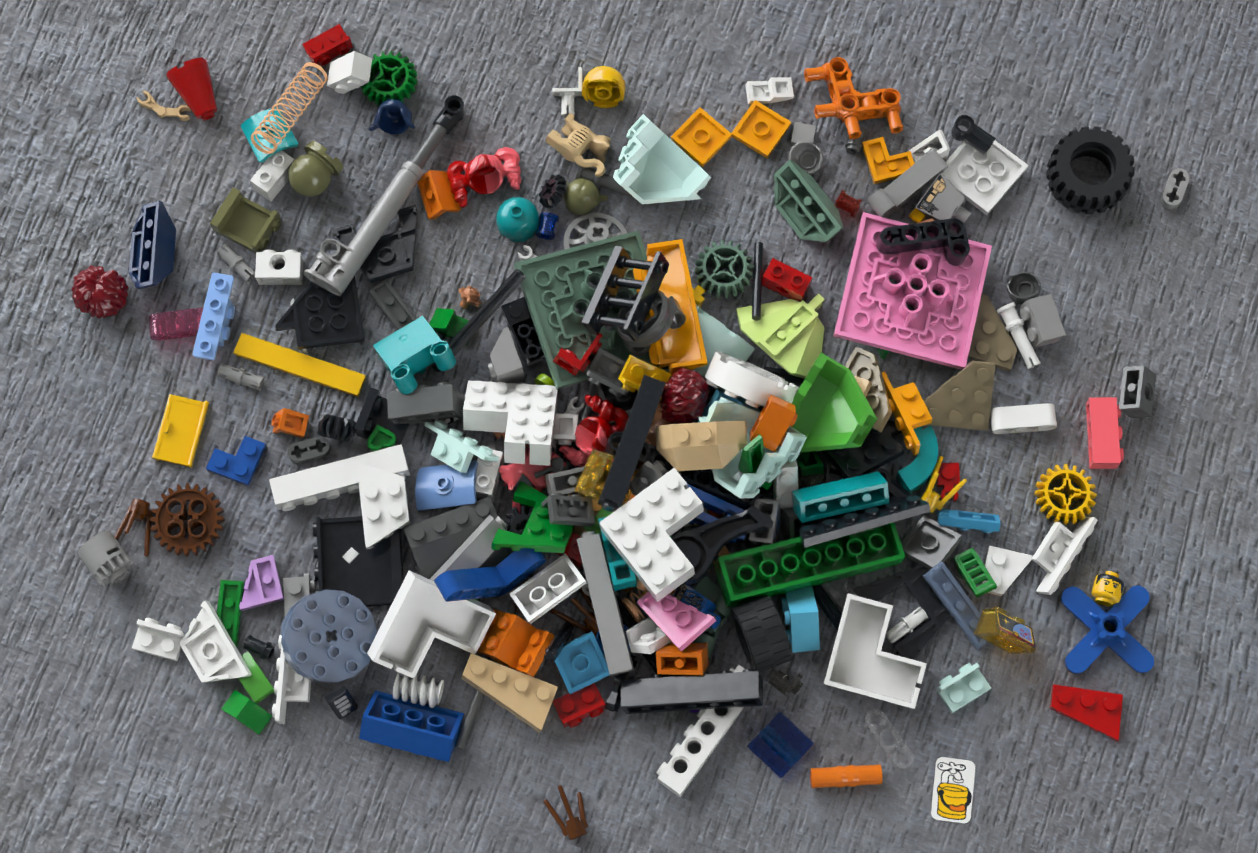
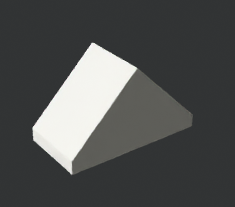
(935, 141)

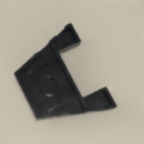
(393, 252)

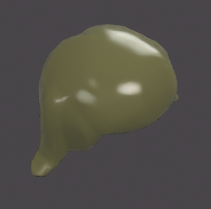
(582, 196)

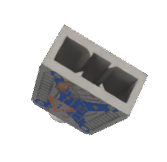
(770, 535)

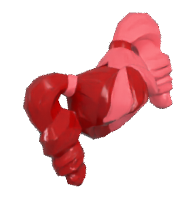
(484, 174)
(595, 430)

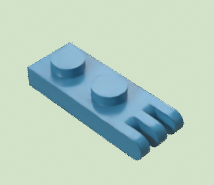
(969, 520)

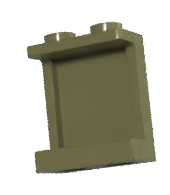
(245, 222)

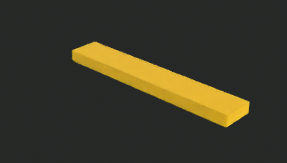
(299, 365)

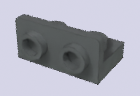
(569, 510)

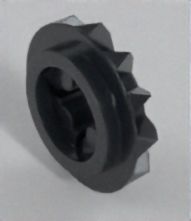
(555, 185)

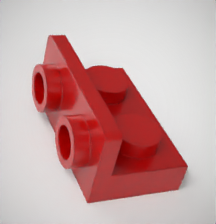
(328, 45)
(579, 705)

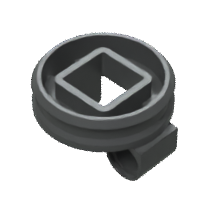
(667, 315)

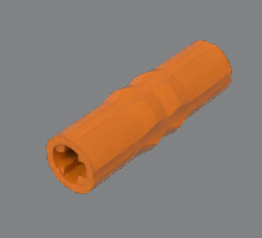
(845, 776)

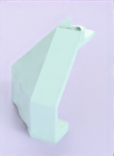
(656, 168)
(747, 484)

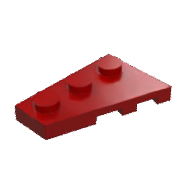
(1090, 707)

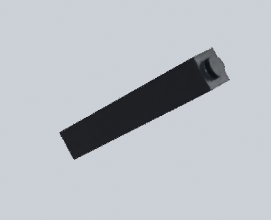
(631, 444)

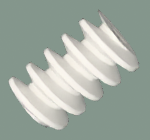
(418, 689)

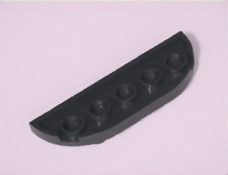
(848, 523)

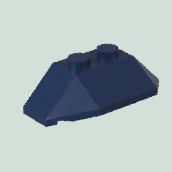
(152, 246)

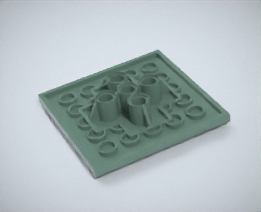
(560, 284)

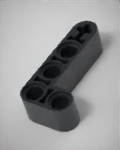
(922, 240)

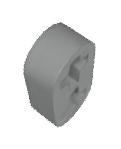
(1170, 186)

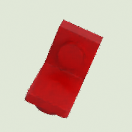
(569, 360)

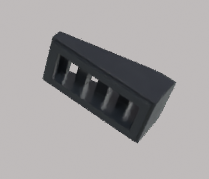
(341, 702)

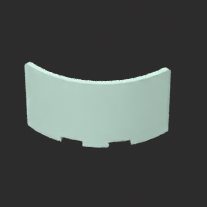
(721, 339)

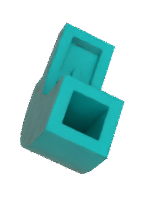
(918, 472)

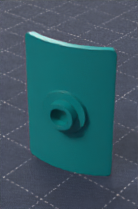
(253, 122)

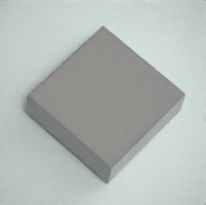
(802, 132)

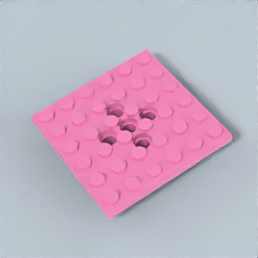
(876, 310)

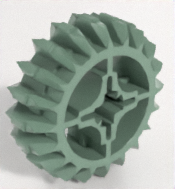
(714, 255)

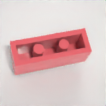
(1104, 433)

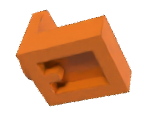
(290, 422)

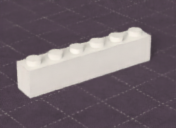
(333, 478)

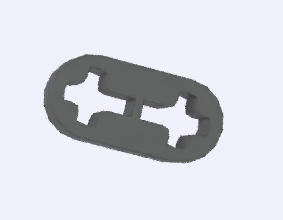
(310, 455)

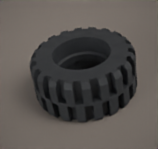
(1097, 145)

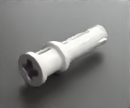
(1015, 326)

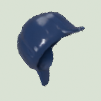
(390, 111)

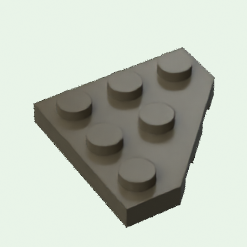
(990, 339)
(866, 366)
(964, 398)

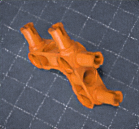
(861, 105)

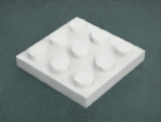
(984, 177)

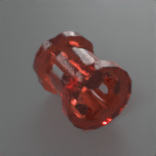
(848, 203)

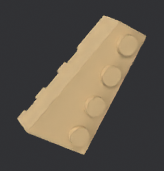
(515, 691)

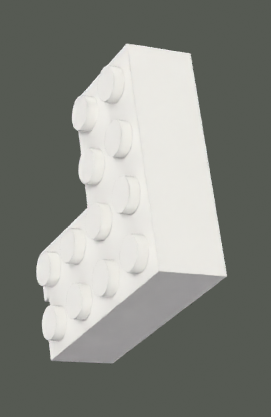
(519, 411)
(643, 532)
(419, 617)
(861, 665)

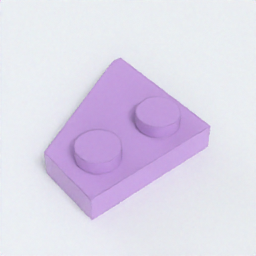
(262, 584)

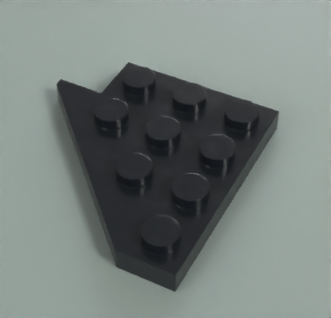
(324, 317)
(875, 452)

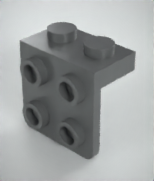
(606, 370)

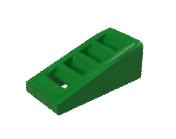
(752, 456)
(968, 560)

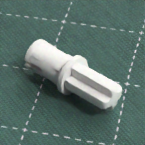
(906, 625)

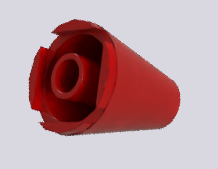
(195, 87)

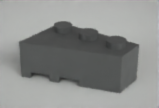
(425, 404)

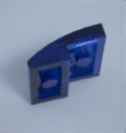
(780, 745)

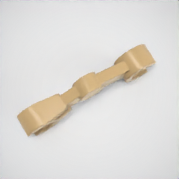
(162, 111)

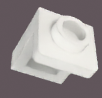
(565, 428)

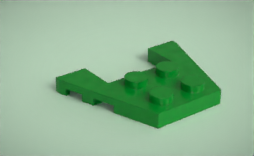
(538, 531)

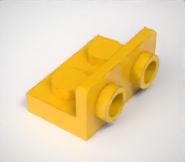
(634, 371)

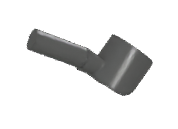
(557, 465)

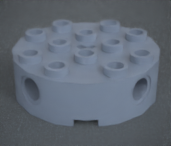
(306, 642)

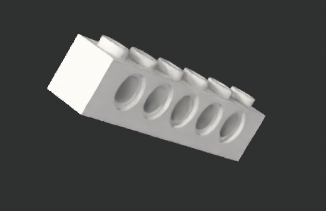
(679, 782)

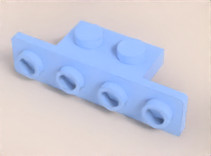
(215, 317)

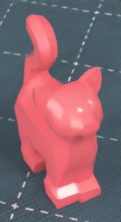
(511, 474)

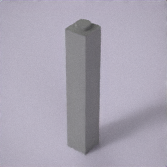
(475, 548)
(605, 603)

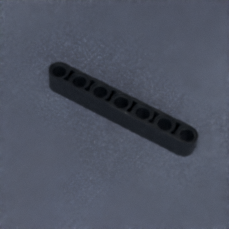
(651, 454)

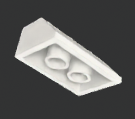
(548, 588)

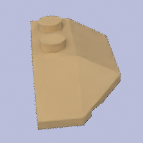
(701, 444)

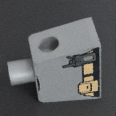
(943, 201)

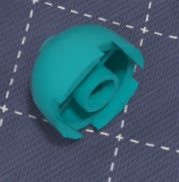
(517, 219)

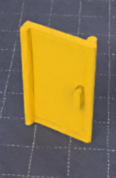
(184, 425)

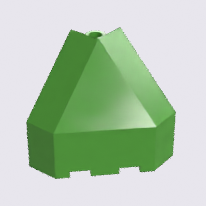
(832, 408)

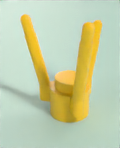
(933, 497)

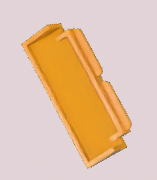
(684, 344)

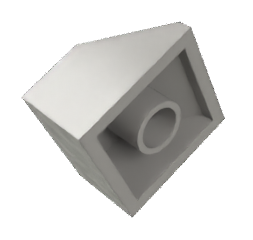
(505, 362)

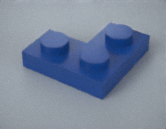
(238, 467)

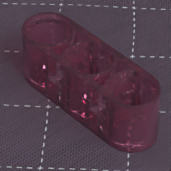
(175, 324)

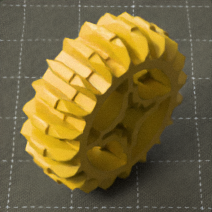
(1085, 493)

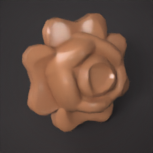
(469, 296)

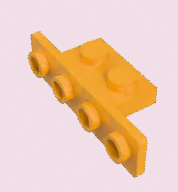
(908, 411)

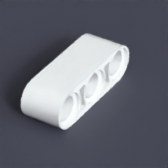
(1023, 418)

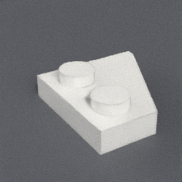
(1004, 567)

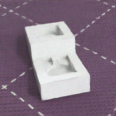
(770, 91)

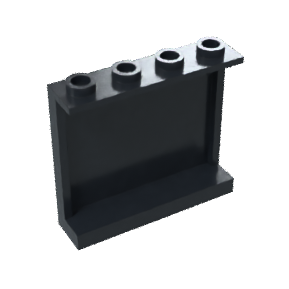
(372, 575)

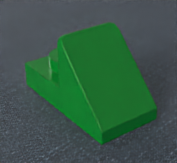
(447, 322)

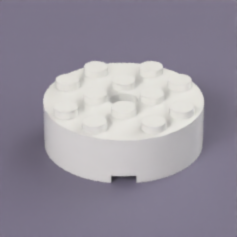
(747, 381)

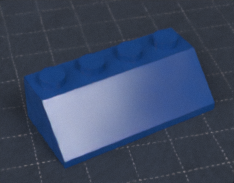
(411, 726)

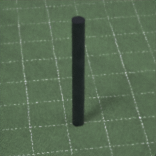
(757, 281)

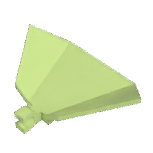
(787, 332)

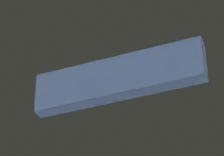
(955, 601)

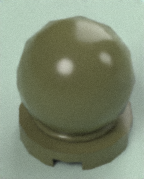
(312, 171)

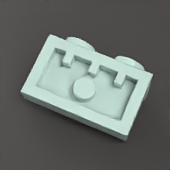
(963, 688)

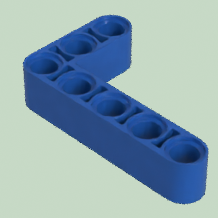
(489, 581)

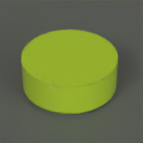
(543, 379)

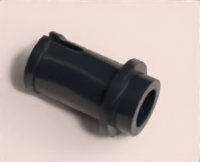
(259, 647)

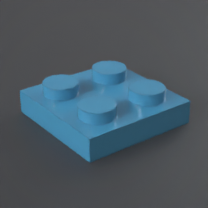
(581, 663)

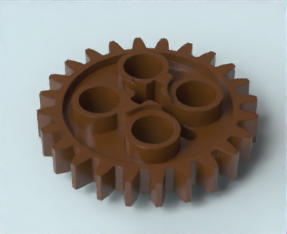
(166, 520)

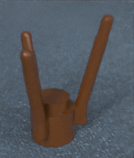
(137, 511)
(590, 620)
(575, 827)

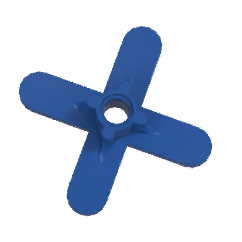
(1098, 638)

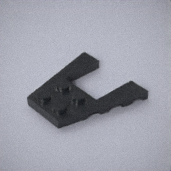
(925, 597)

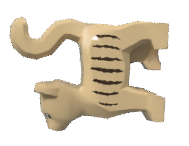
(579, 140)

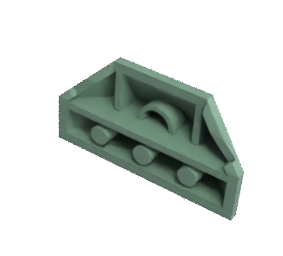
(805, 204)

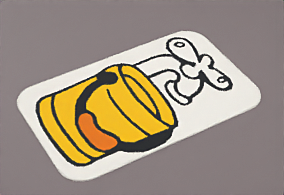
(953, 790)

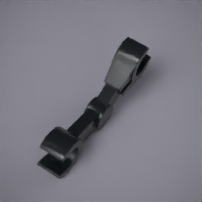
(614, 700)

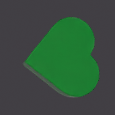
(381, 439)

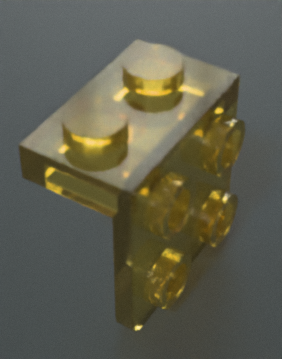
(595, 475)

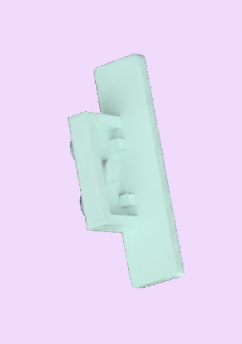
(455, 449)

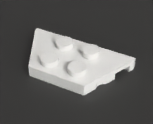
(382, 503)
(212, 649)

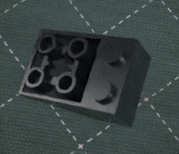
(523, 331)

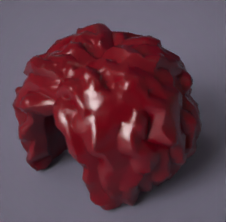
(99, 292)
(684, 397)

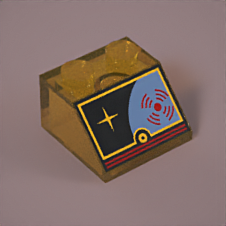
(1005, 631)

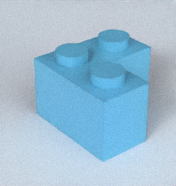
(803, 620)

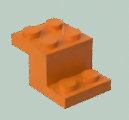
(515, 643)

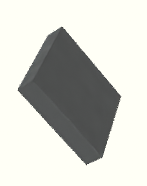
(930, 543)

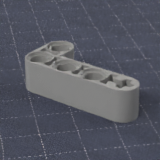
(902, 189)

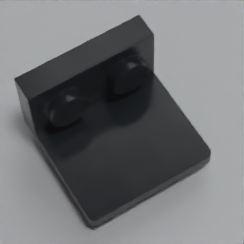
(376, 412)

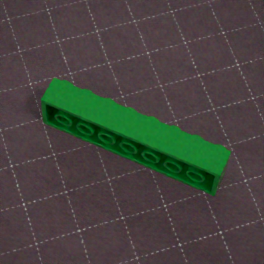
(792, 567)

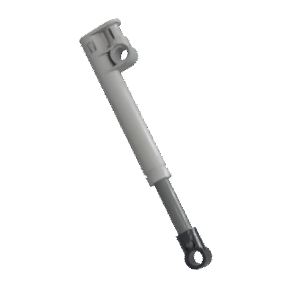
(337, 270)

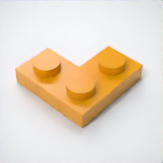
(883, 166)

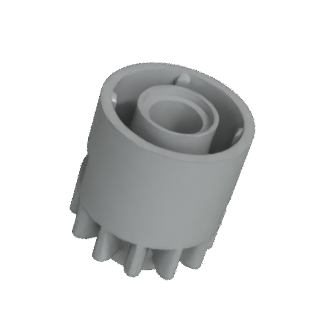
(105, 559)

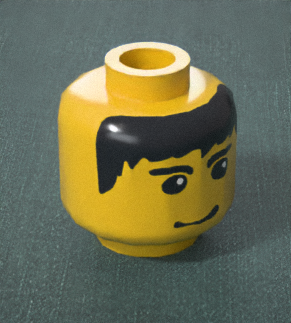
(1107, 589)

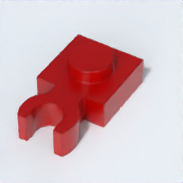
(948, 478)

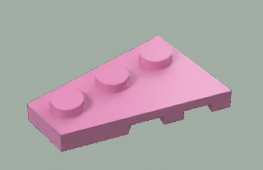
(676, 619)

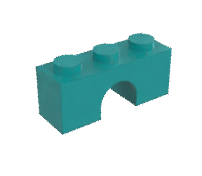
(621, 573)

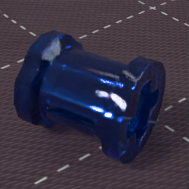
(547, 225)

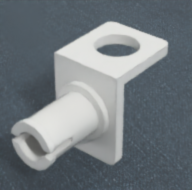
(567, 95)

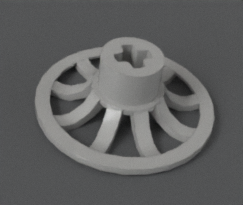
(595, 231)

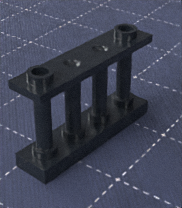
(608, 287)

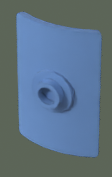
(445, 487)

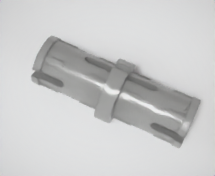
(236, 263)
(241, 376)

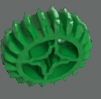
(402, 68)

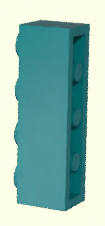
(840, 497)

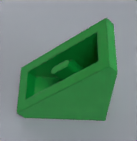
(247, 712)

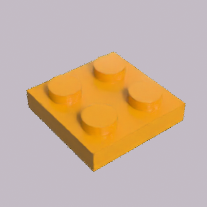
(761, 129)
(701, 137)

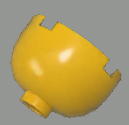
(603, 87)

